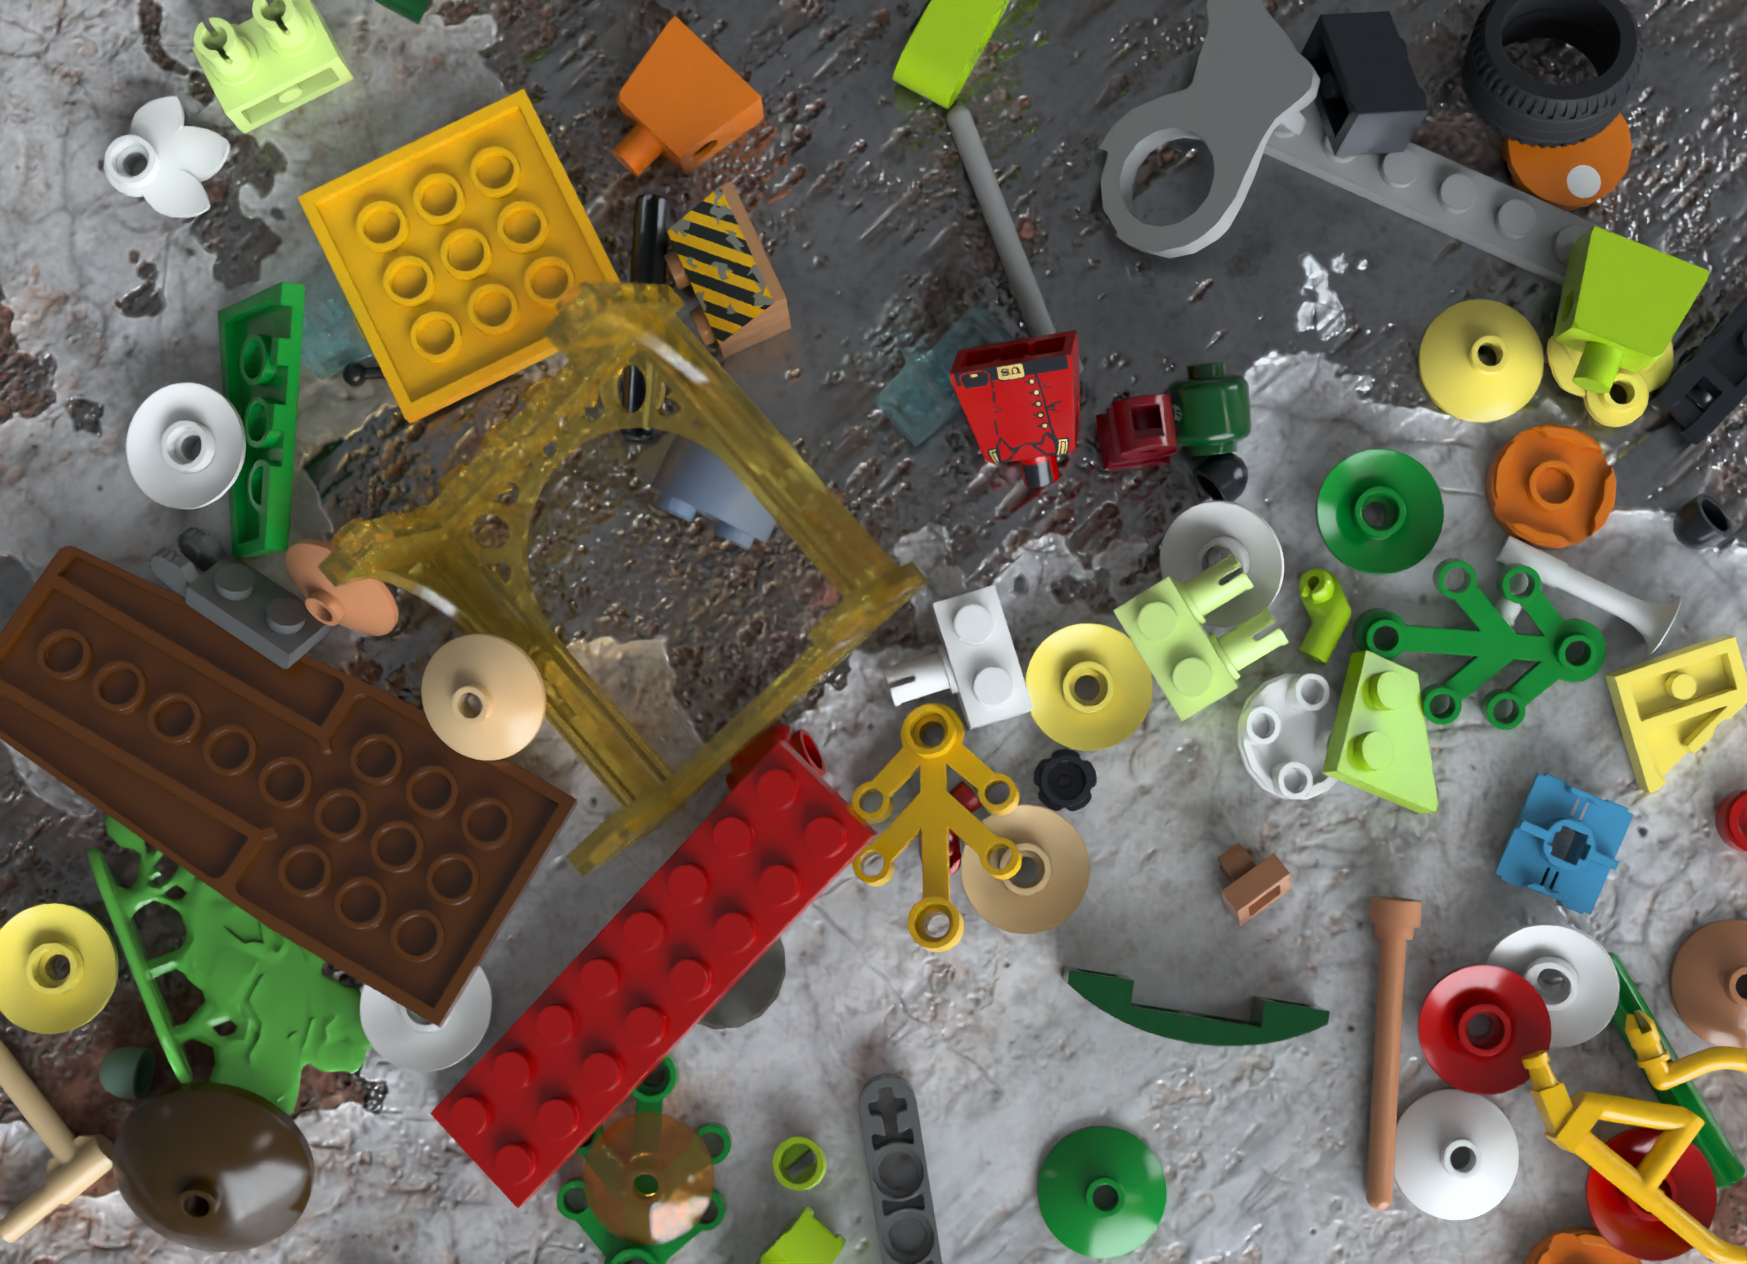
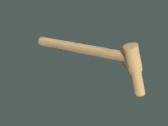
(75, 1160)

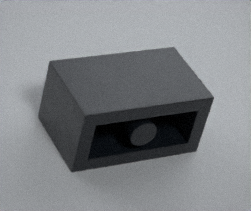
(1365, 84)

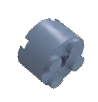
(700, 482)

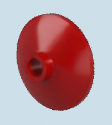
(1490, 1061)
(1630, 1226)

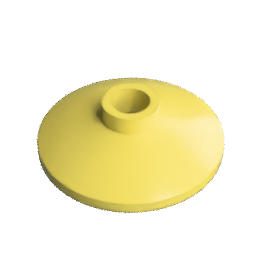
(1458, 378)
(1121, 681)
(29, 986)

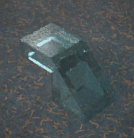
(922, 392)

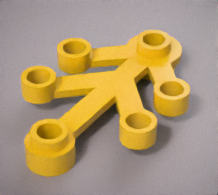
(933, 814)

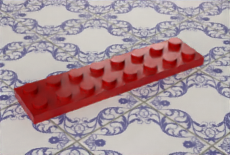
(653, 972)

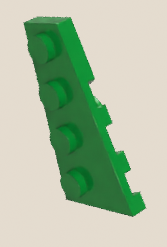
(261, 379)

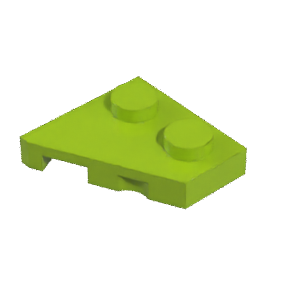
(1382, 734)

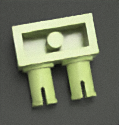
(270, 61)
(1177, 648)

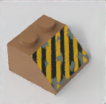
(728, 274)

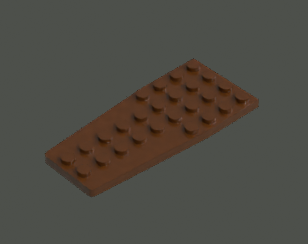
(274, 783)

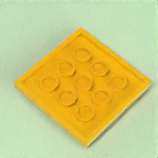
(458, 252)

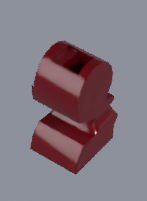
(1137, 433)

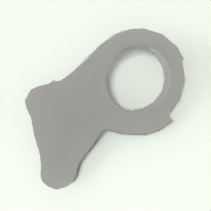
(1240, 92)

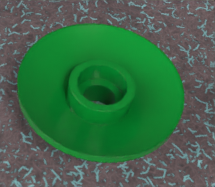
(1409, 504)
(1094, 1159)

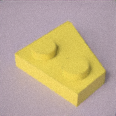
(1676, 704)

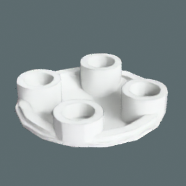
(1287, 735)

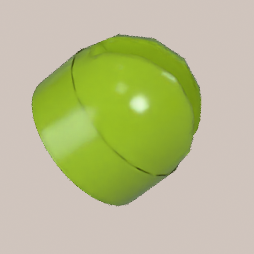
(793, 1151)

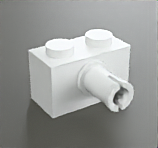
(971, 660)

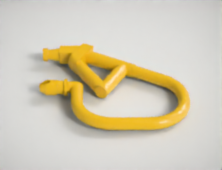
(1571, 1119)

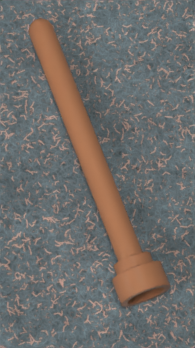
(1394, 924)

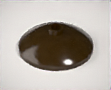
(213, 1167)

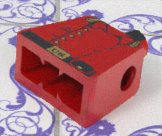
(1022, 401)

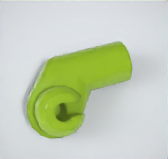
(1327, 611)

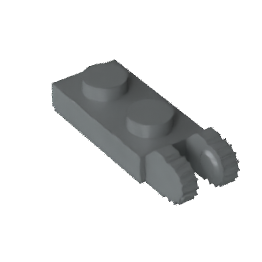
(239, 598)

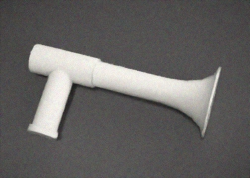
(1648, 618)

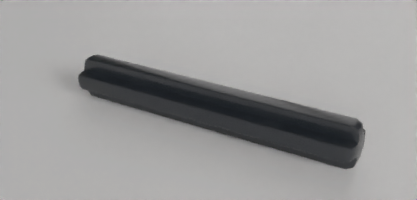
(647, 267)

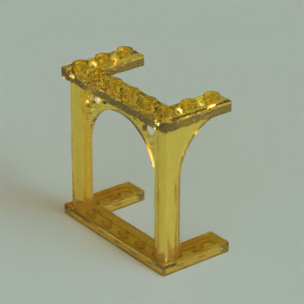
(442, 562)

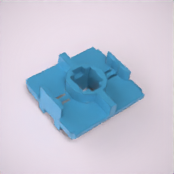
(1598, 836)

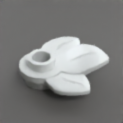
(175, 155)

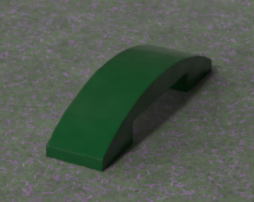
(1268, 1023)

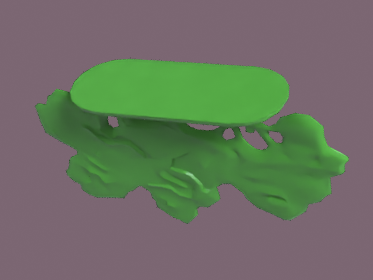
(248, 975)

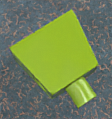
(1621, 305)

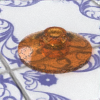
(652, 1146)

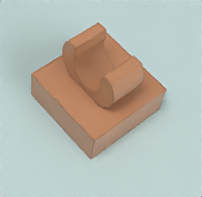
(1251, 885)

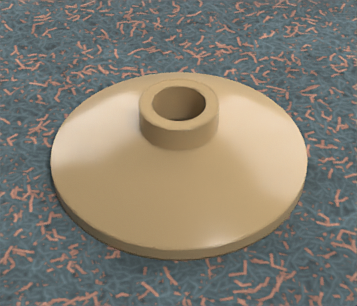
(504, 682)
(1060, 878)

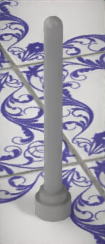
(1000, 223)

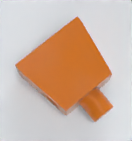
(683, 104)

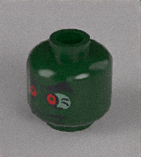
(1210, 409)

